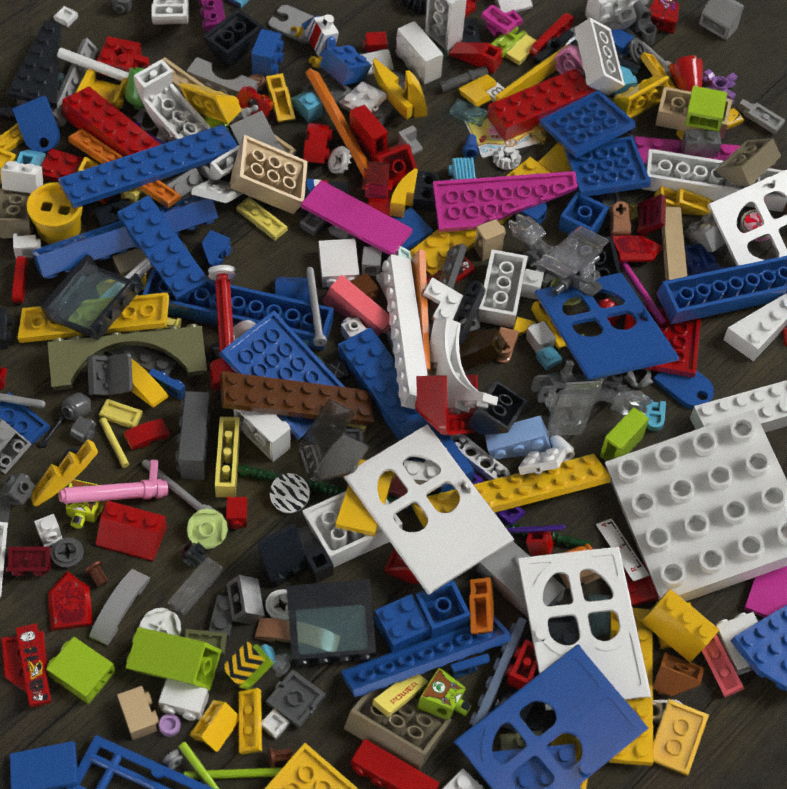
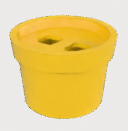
(44, 209)

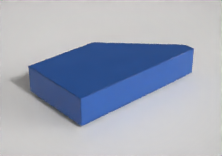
(468, 666)

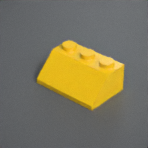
(642, 96)
(211, 102)
(680, 625)

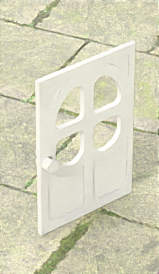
(727, 210)
(450, 540)
(618, 658)

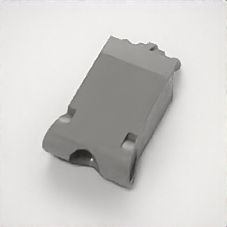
(254, 126)

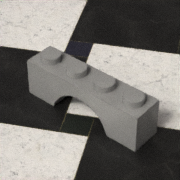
(202, 71)

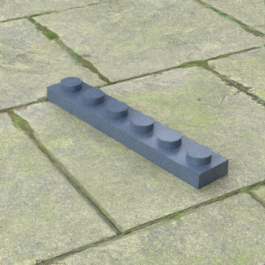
(501, 666)

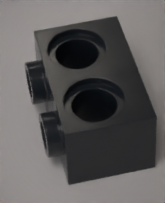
(424, 192)

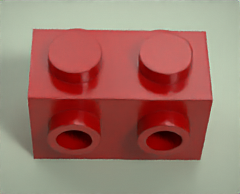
(524, 666)

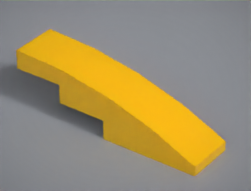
(388, 84)
(59, 477)

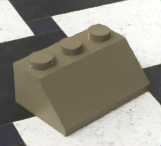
(749, 162)

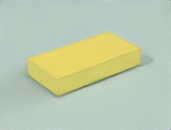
(521, 50)
(120, 414)

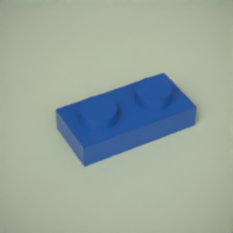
(170, 386)

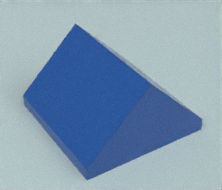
(292, 288)

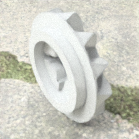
(334, 163)
(506, 163)
(273, 602)

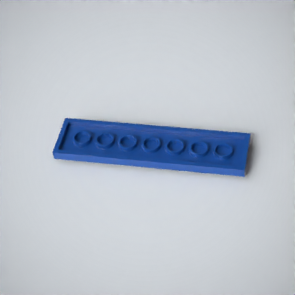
(421, 658)

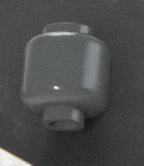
(76, 406)

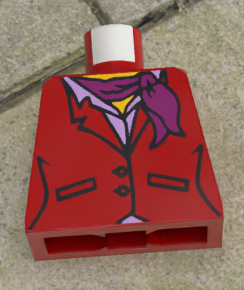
(664, 15)

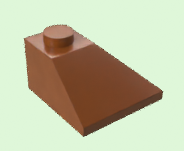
(676, 675)

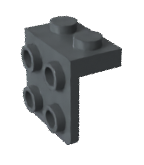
(110, 374)

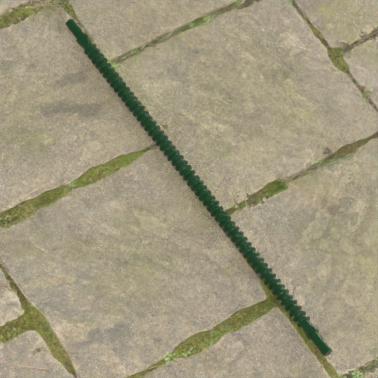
(332, 489)

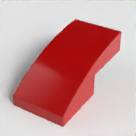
(143, 434)

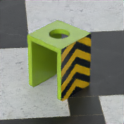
(247, 665)

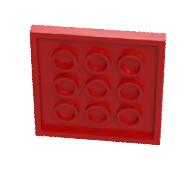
(683, 339)

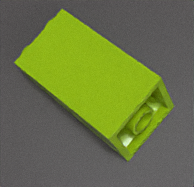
(173, 658)

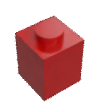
(375, 42)
(236, 512)
(539, 543)

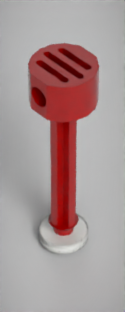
(222, 275)

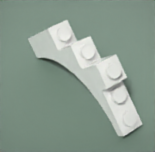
(446, 359)

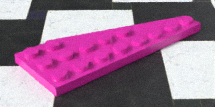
(475, 201)

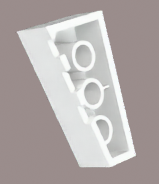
(758, 329)

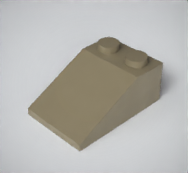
(14, 214)

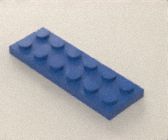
(162, 248)

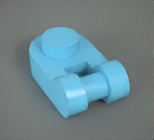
(656, 418)

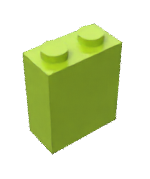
(706, 108)
(624, 435)
(80, 670)

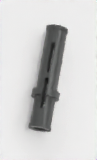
(460, 80)

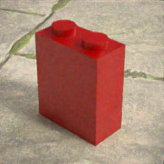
(368, 130)

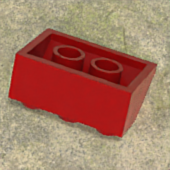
(130, 531)

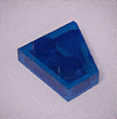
(700, 260)

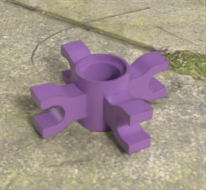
(720, 83)

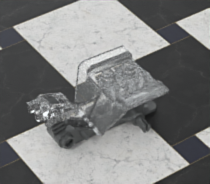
(569, 261)
(573, 396)

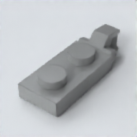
(761, 116)

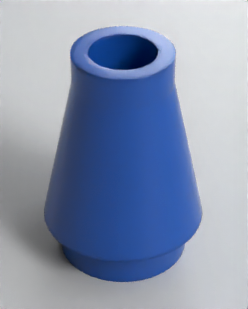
(471, 147)

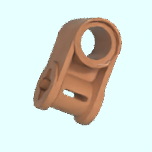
(620, 222)
(510, 342)

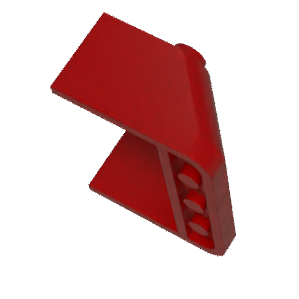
(432, 405)

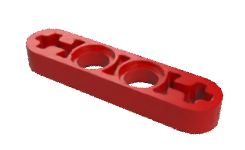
(554, 31)

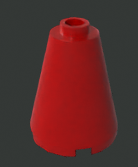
(687, 72)

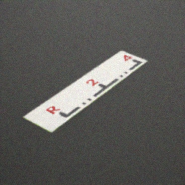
(629, 559)

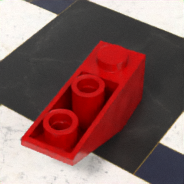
(478, 54)

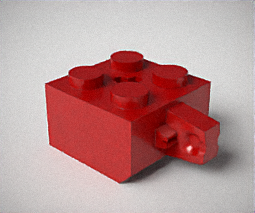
(122, 55)

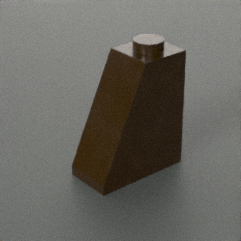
(480, 347)

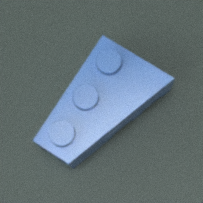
(521, 439)

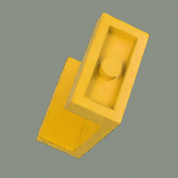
(111, 92)

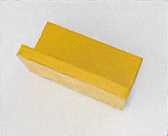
(215, 725)

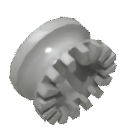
(173, 760)

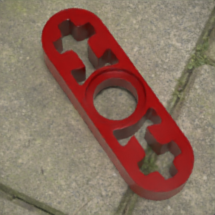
(20, 279)

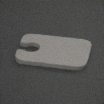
(295, 18)

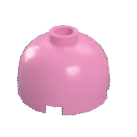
(569, 59)

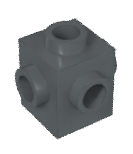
(17, 489)

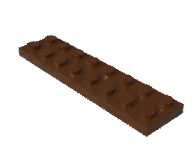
(291, 397)

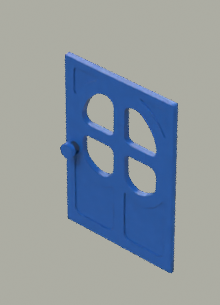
(614, 349)
(583, 706)

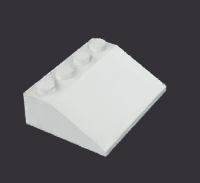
(340, 543)

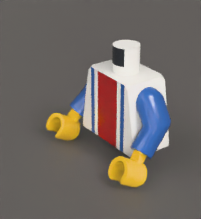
(321, 35)

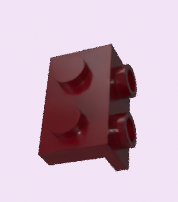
(29, 559)

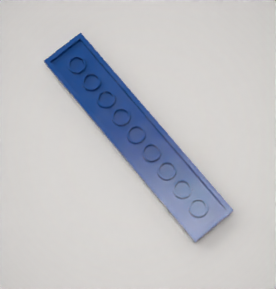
(146, 166)

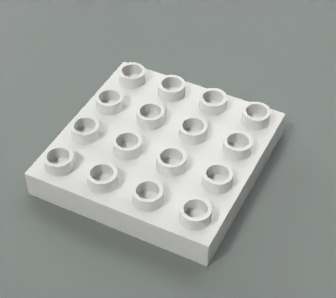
(705, 506)

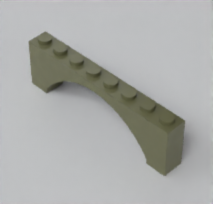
(69, 357)

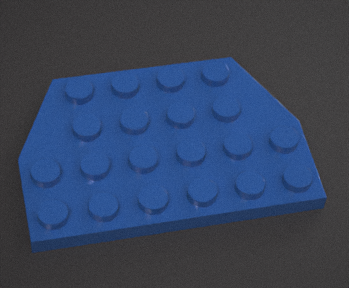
(766, 647)

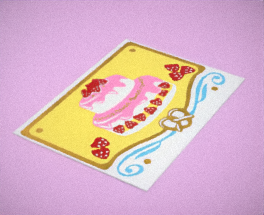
(490, 140)

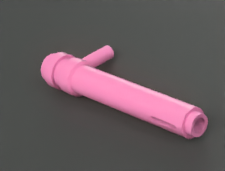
(145, 489)

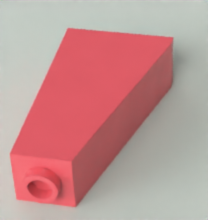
(353, 303)

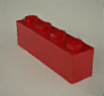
(388, 770)

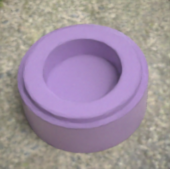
(169, 725)

